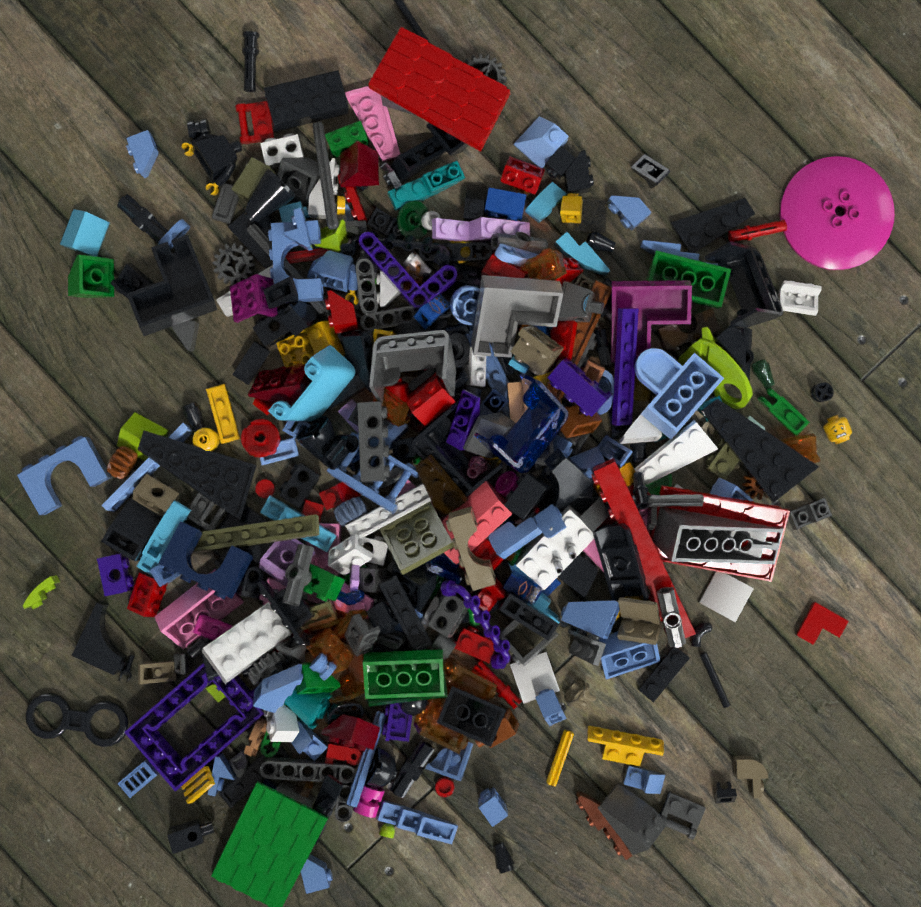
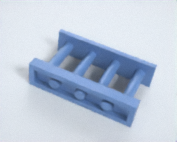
(372, 491)

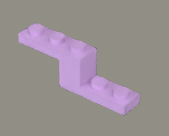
(477, 230)

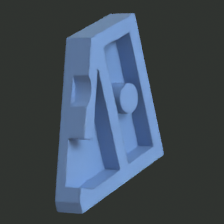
(451, 763)

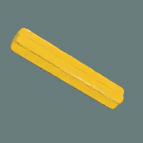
(560, 757)

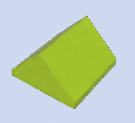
(132, 431)

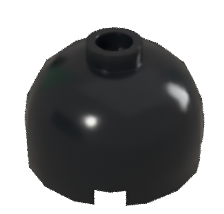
(382, 769)

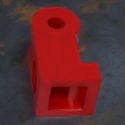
(342, 753)

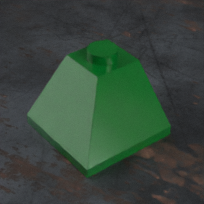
(91, 277)

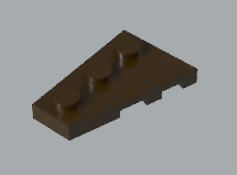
(440, 487)

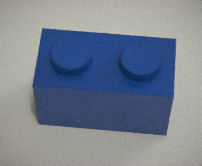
(504, 204)

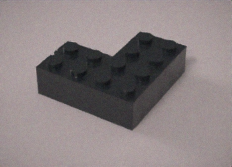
(181, 294)

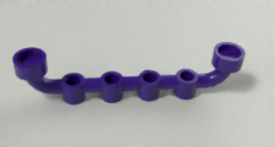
(498, 660)

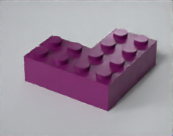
(657, 303)

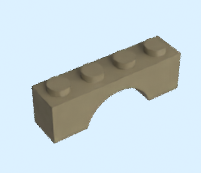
(478, 570)

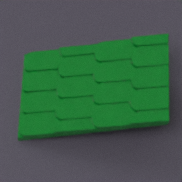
(270, 843)

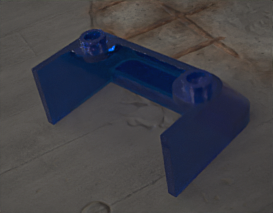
(532, 431)

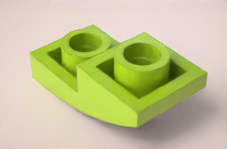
(36, 597)

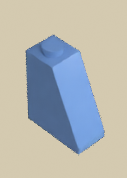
(592, 616)

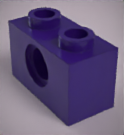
(110, 584)

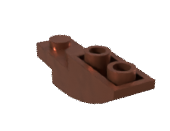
(597, 819)

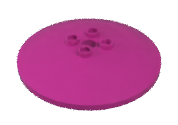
(818, 231)

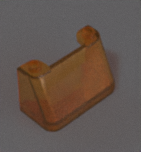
(465, 679)

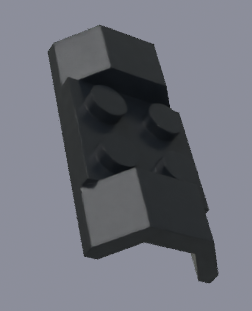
(620, 561)

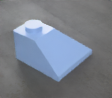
(541, 141)

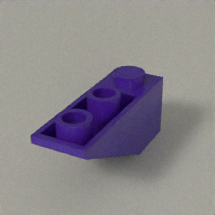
(464, 419)

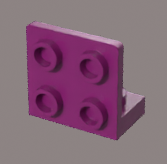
(249, 298)

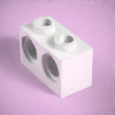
(281, 145)

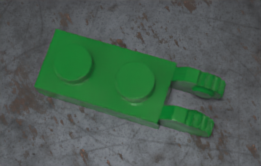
(784, 412)

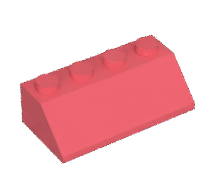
(489, 514)

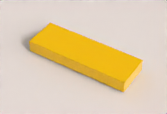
(223, 413)

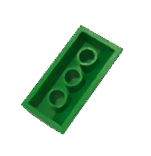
(707, 280)
(403, 674)

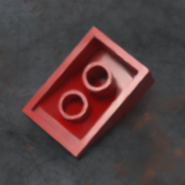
(429, 400)

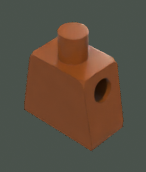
(506, 730)

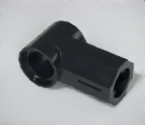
(339, 450)

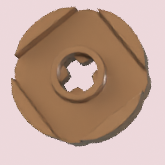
(256, 737)

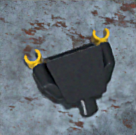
(215, 157)

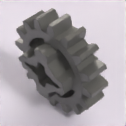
(226, 266)
(267, 667)

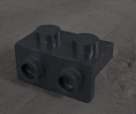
(130, 280)

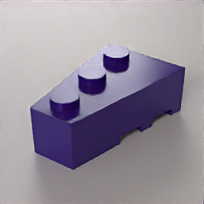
(578, 387)

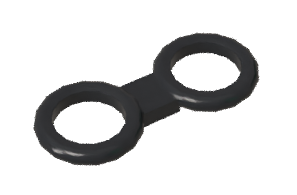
(76, 720)

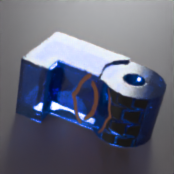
(523, 587)

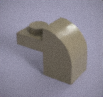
(749, 768)

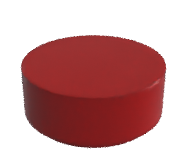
(265, 488)
(444, 786)

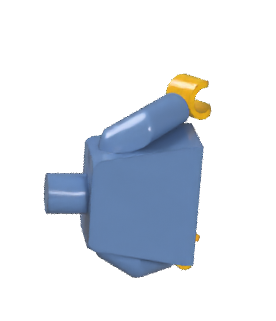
(336, 272)

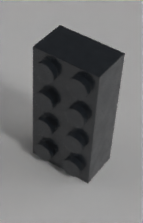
(306, 100)

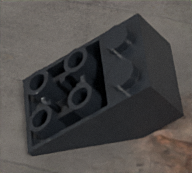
(131, 530)

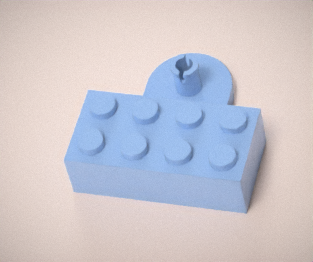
(677, 388)

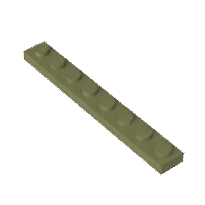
(258, 533)

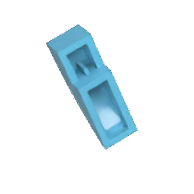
(583, 254)

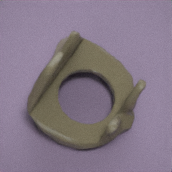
(578, 695)

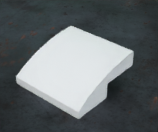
(726, 595)
(534, 677)

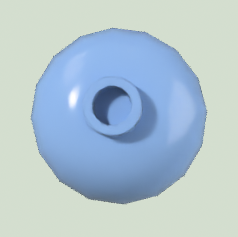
(464, 304)

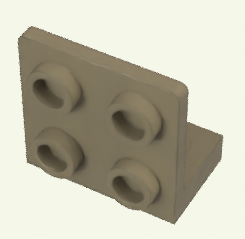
(639, 621)

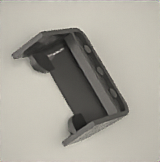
(411, 353)

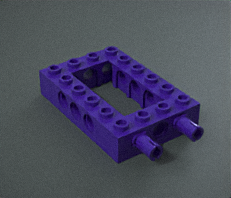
(160, 753)

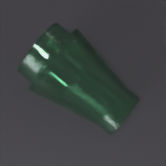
(762, 371)

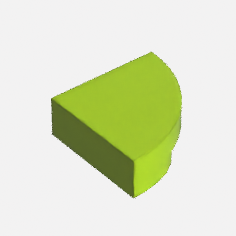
(217, 695)

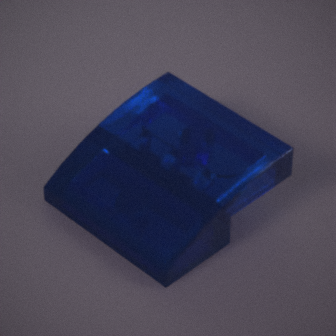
(444, 567)

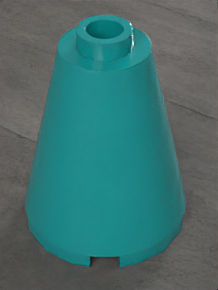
(309, 706)

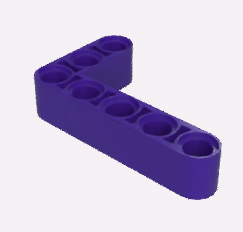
(397, 280)

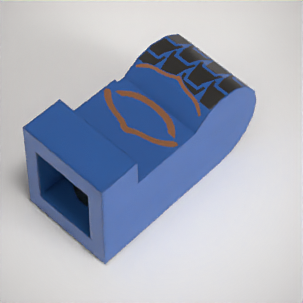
(432, 311)

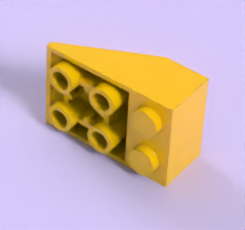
(308, 343)

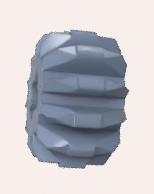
(350, 511)

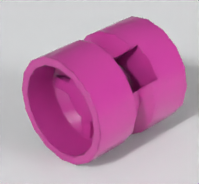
(506, 483)
(368, 801)

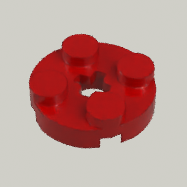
(253, 431)

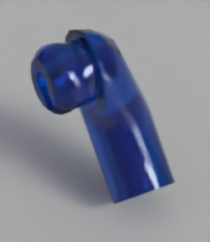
(351, 598)

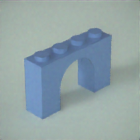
(307, 289)
(37, 478)

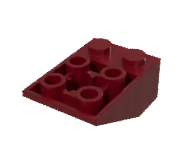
(280, 384)

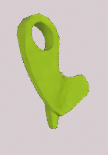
(724, 365)

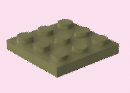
(416, 538)

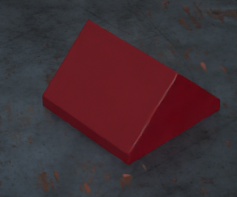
(359, 166)

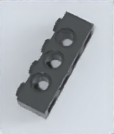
(367, 411)

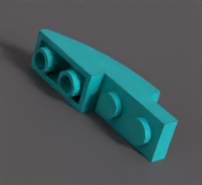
(427, 185)

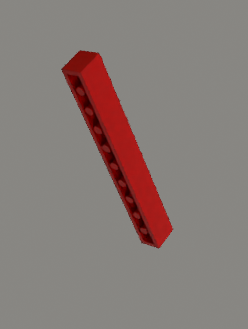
(625, 511)

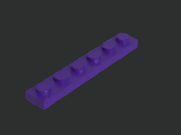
(625, 366)

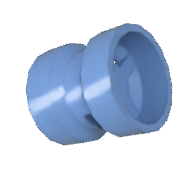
(322, 666)

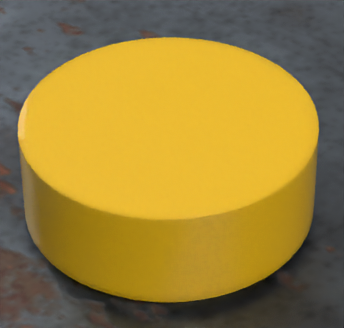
(340, 205)

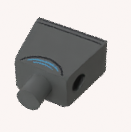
(578, 303)

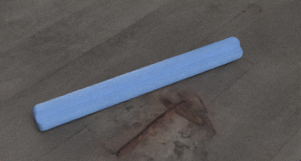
(364, 765)

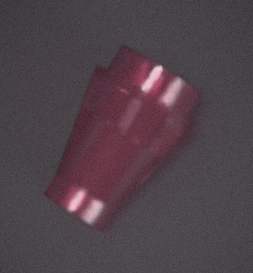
(476, 466)

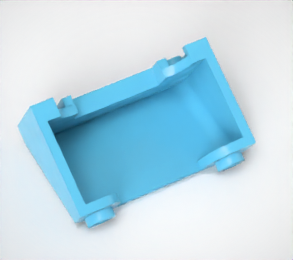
(329, 377)

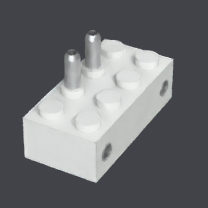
(546, 558)

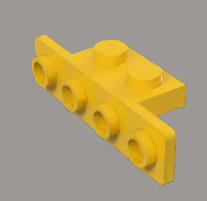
(624, 746)

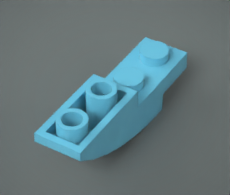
(162, 536)

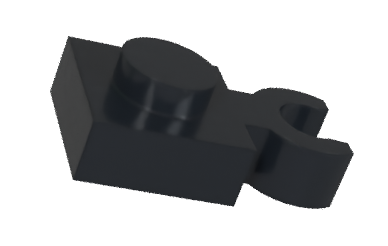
(389, 175)

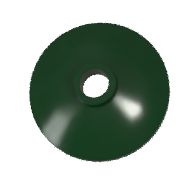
(414, 210)

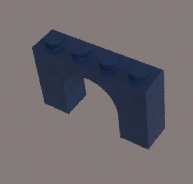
(179, 559)

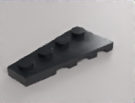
(709, 225)

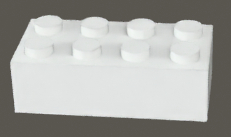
(246, 643)

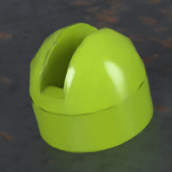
(387, 830)

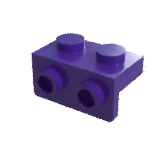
(398, 723)

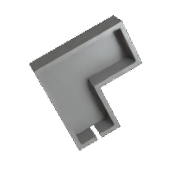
(509, 303)

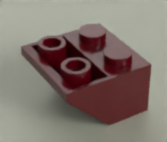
(352, 732)

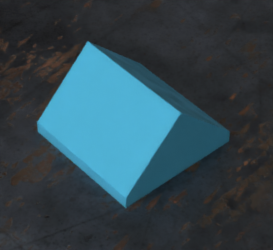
(84, 233)

